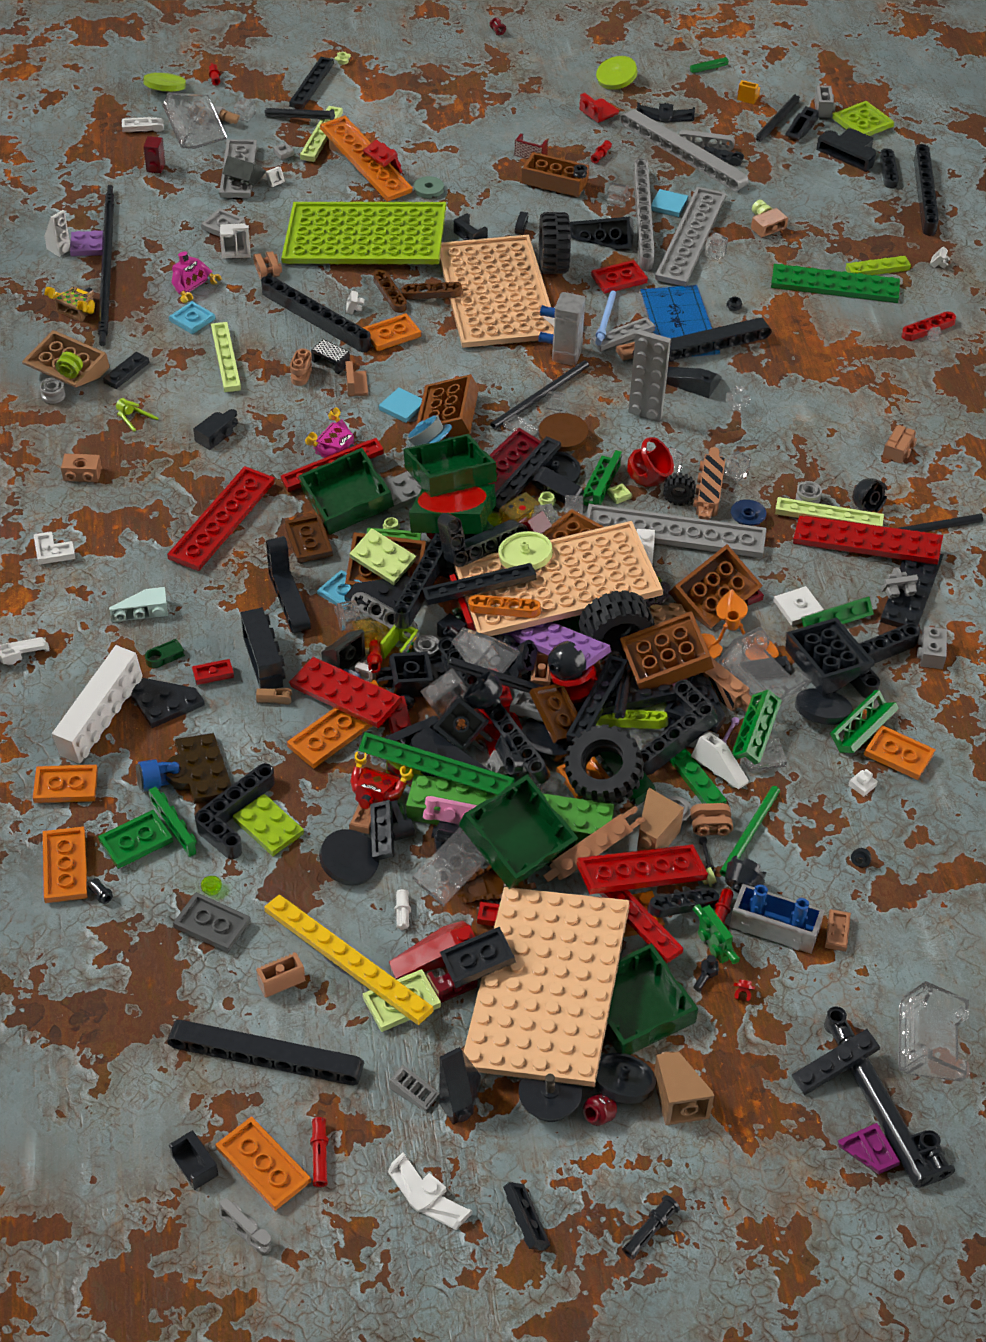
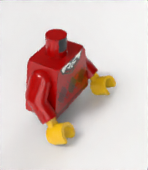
(376, 786)

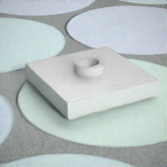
(797, 604)

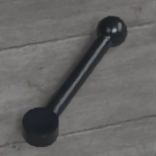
(703, 841)

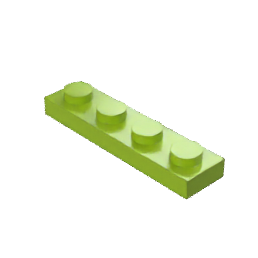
(879, 266)

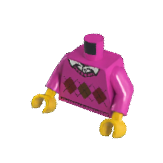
(189, 274)
(334, 438)

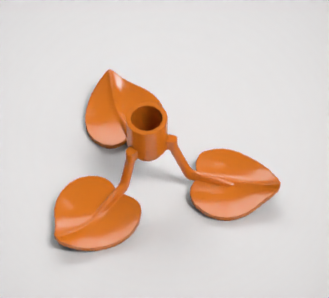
(732, 610)

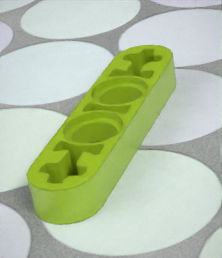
(636, 719)

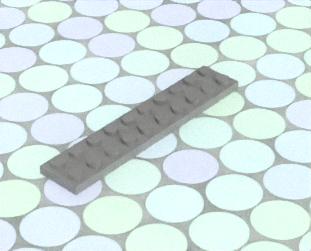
(690, 236)
(686, 531)

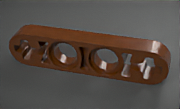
(450, 290)
(387, 291)

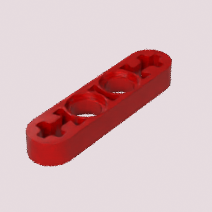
(913, 331)

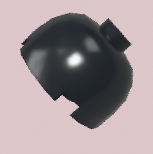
(869, 495)
(566, 661)
(485, 691)

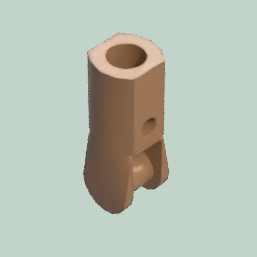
(279, 696)

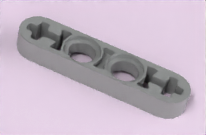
(706, 137)
(385, 610)

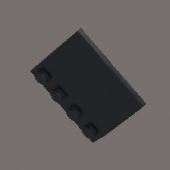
(827, 654)

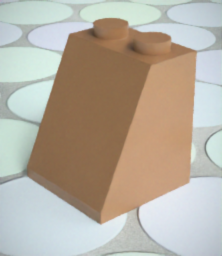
(661, 822)
(681, 1090)

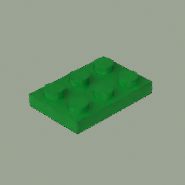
(135, 839)

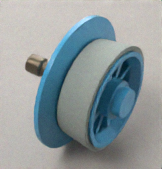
(428, 431)

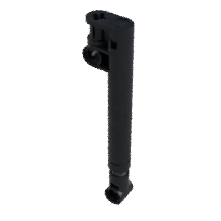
(921, 1162)

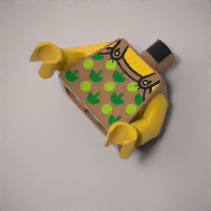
(73, 302)

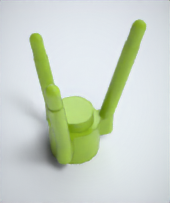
(126, 408)

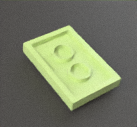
(382, 556)
(386, 1015)

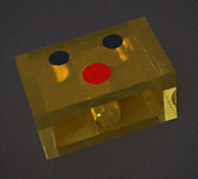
(518, 508)

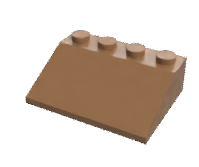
(54, 344)

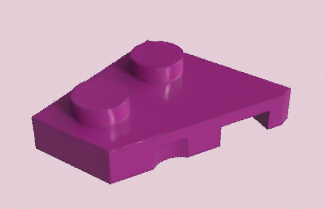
(870, 1148)

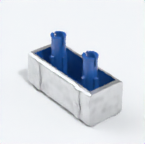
(568, 328)
(777, 918)

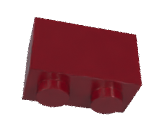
(154, 154)

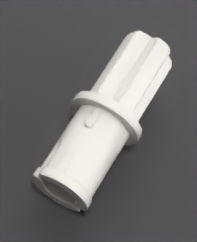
(402, 909)

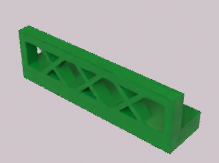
(605, 482)
(758, 726)
(864, 727)

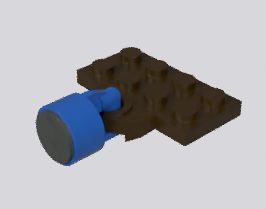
(195, 768)

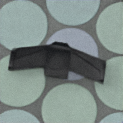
(666, 113)

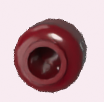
(599, 1110)

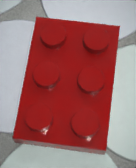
(619, 276)

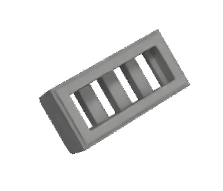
(410, 1077)

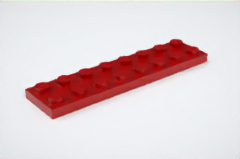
(221, 518)
(868, 539)

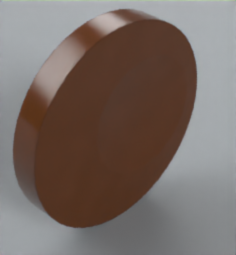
(565, 428)

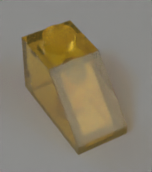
(371, 628)

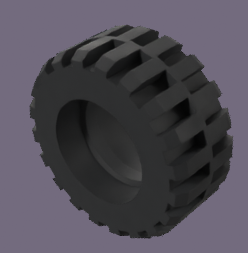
(554, 242)
(614, 609)
(595, 742)

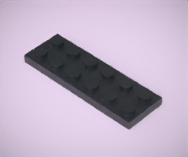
(910, 609)

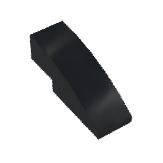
(802, 123)

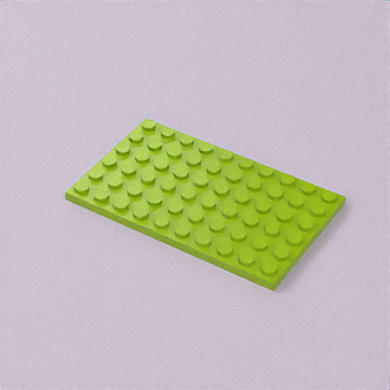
(364, 233)

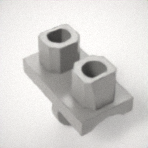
(897, 581)

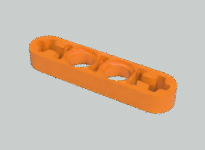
(478, 605)

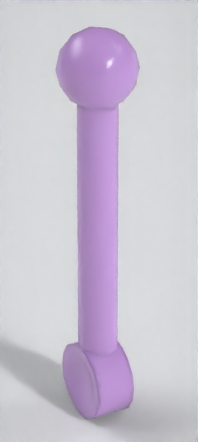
(735, 721)

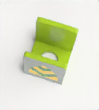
(395, 635)

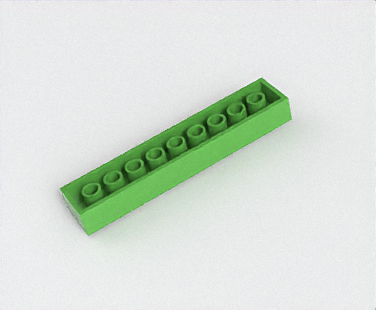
(581, 815)

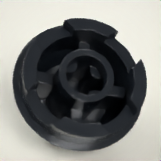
(743, 872)

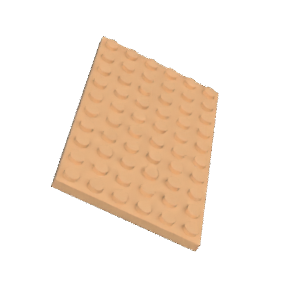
(499, 290)
(577, 573)
(557, 997)

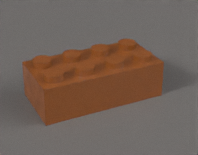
(553, 174)

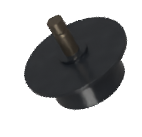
(549, 1099)

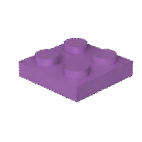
(86, 243)

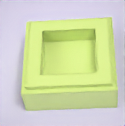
(619, 493)

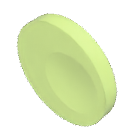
(524, 549)

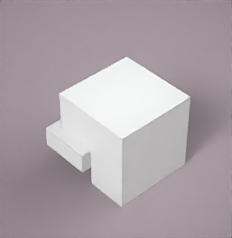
(235, 241)

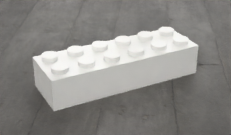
(97, 704)

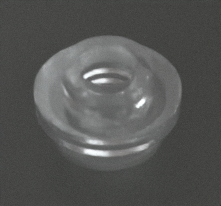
(934, 334)

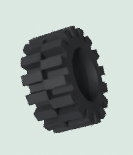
(679, 481)

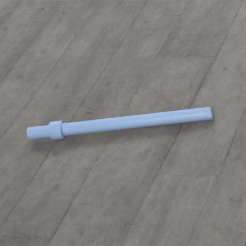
(601, 332)

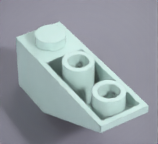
(143, 605)

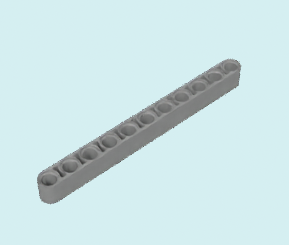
(684, 150)
(643, 214)

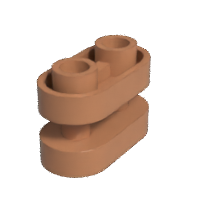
(271, 260)
(301, 367)
(711, 819)

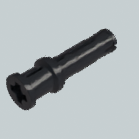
(657, 1219)

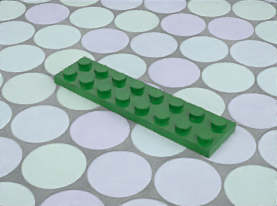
(835, 283)

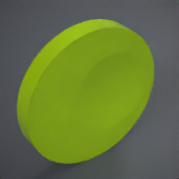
(616, 72)
(164, 82)

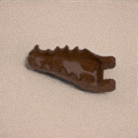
(486, 886)

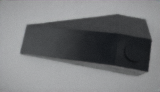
(608, 232)
(693, 380)
(458, 1085)

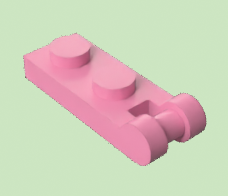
(450, 810)

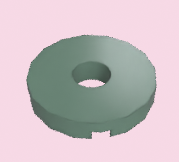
(428, 187)

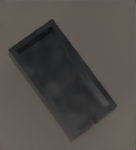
(262, 649)

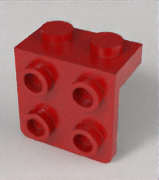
(597, 109)
(383, 155)

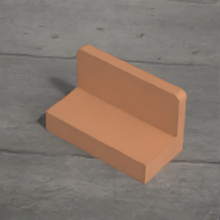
(356, 381)

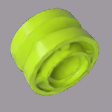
(69, 365)

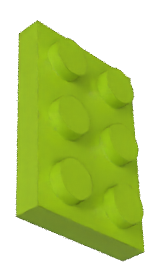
(268, 825)

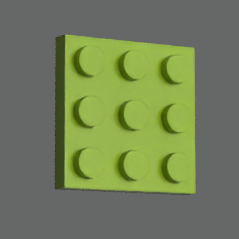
(863, 118)

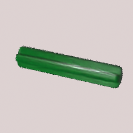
(709, 65)

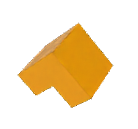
(748, 92)

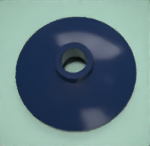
(748, 512)

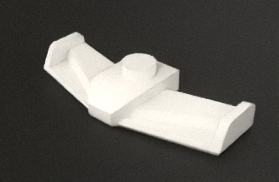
(11, 652)
(426, 1194)

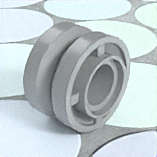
(52, 390)
(809, 492)
(427, 643)

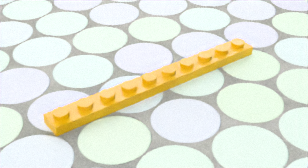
(349, 959)

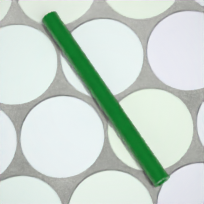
(752, 827)

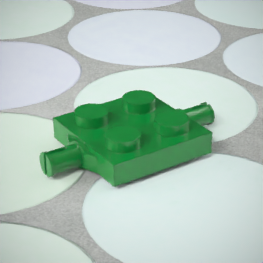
(715, 935)

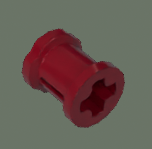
(499, 25)

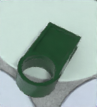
(168, 652)

